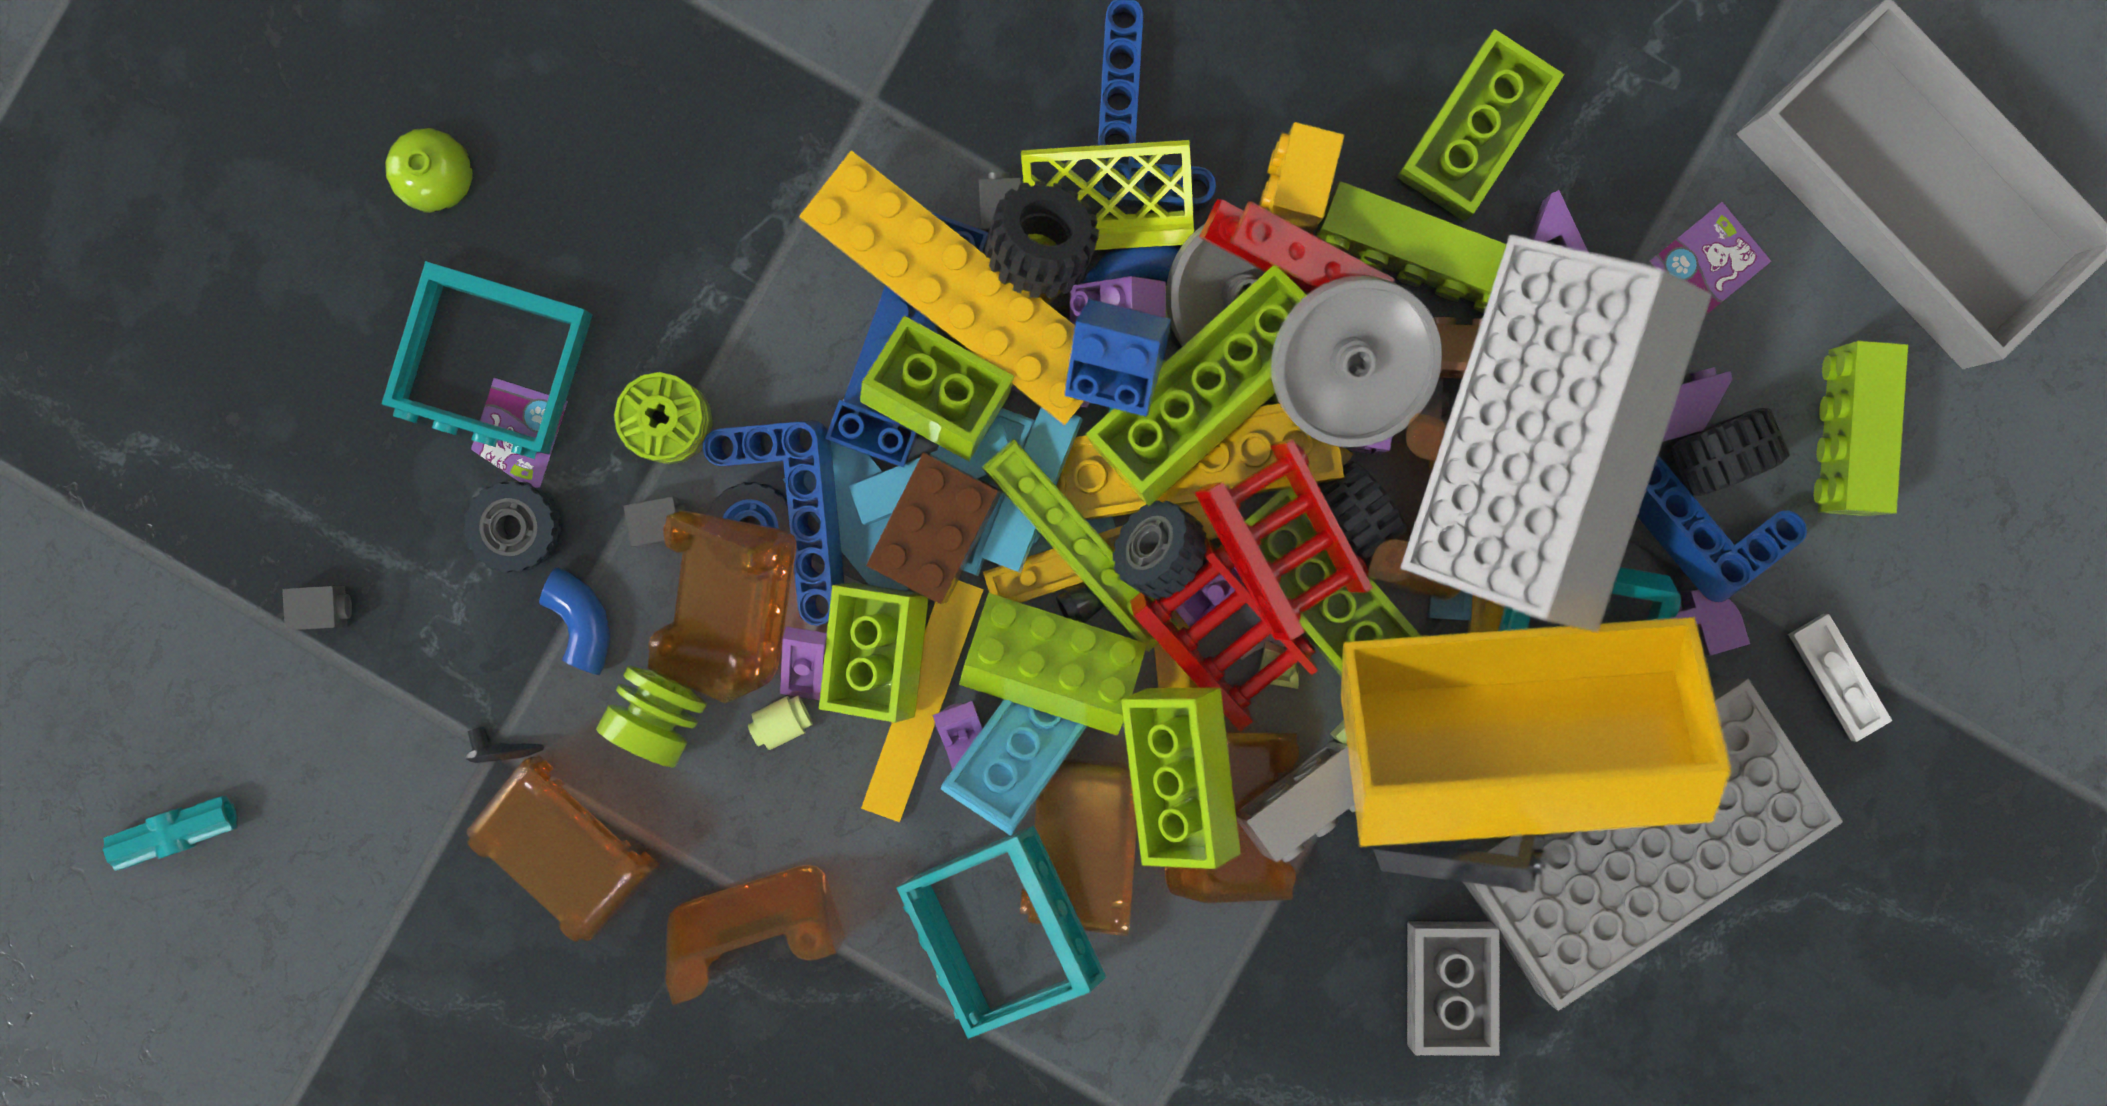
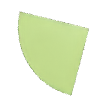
(1287, 679)

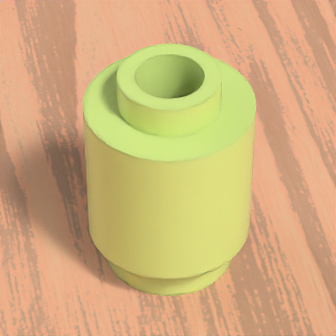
(779, 722)

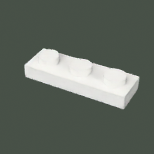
(1840, 677)

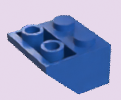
(1116, 357)

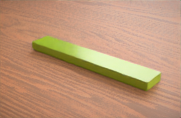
(1066, 532)

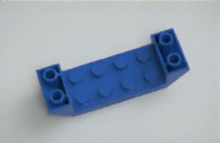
(860, 425)

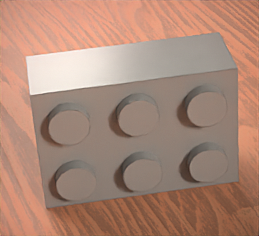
(1300, 804)
(1453, 988)

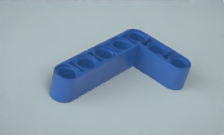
(1125, 121)
(800, 500)
(1716, 552)

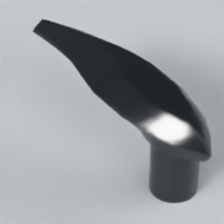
(482, 752)

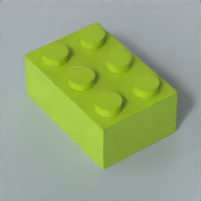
(936, 388)
(873, 652)

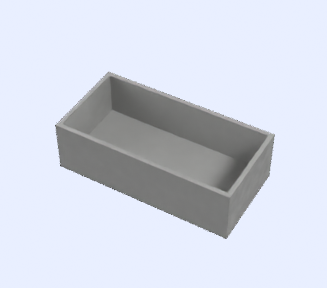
(1929, 187)
(1556, 430)
(1632, 888)

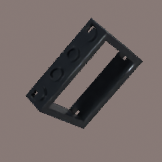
(1468, 865)

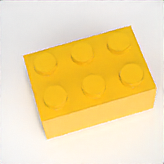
(1301, 175)

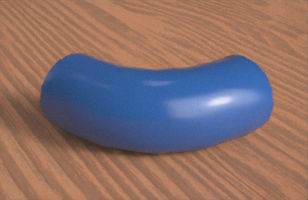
(1138, 262)
(584, 619)

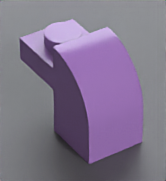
(1717, 623)
(958, 728)

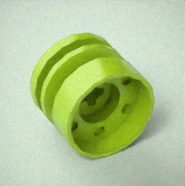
(687, 425)
(652, 714)

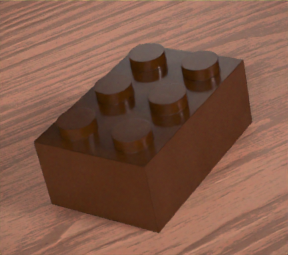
(934, 528)

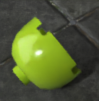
(428, 170)

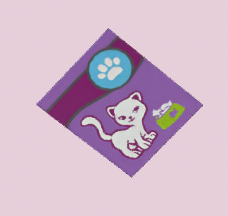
(1714, 255)
(518, 411)

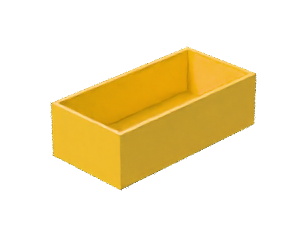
(1531, 732)

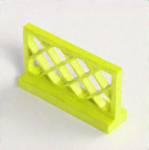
(1124, 229)

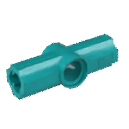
(170, 833)

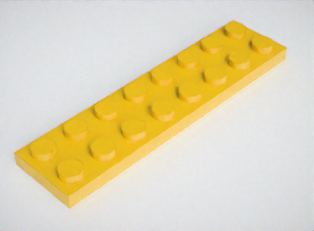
(946, 280)
(1102, 493)

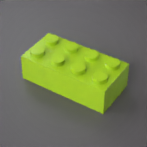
(1480, 125)
(1861, 429)
(1052, 664)
(1181, 777)

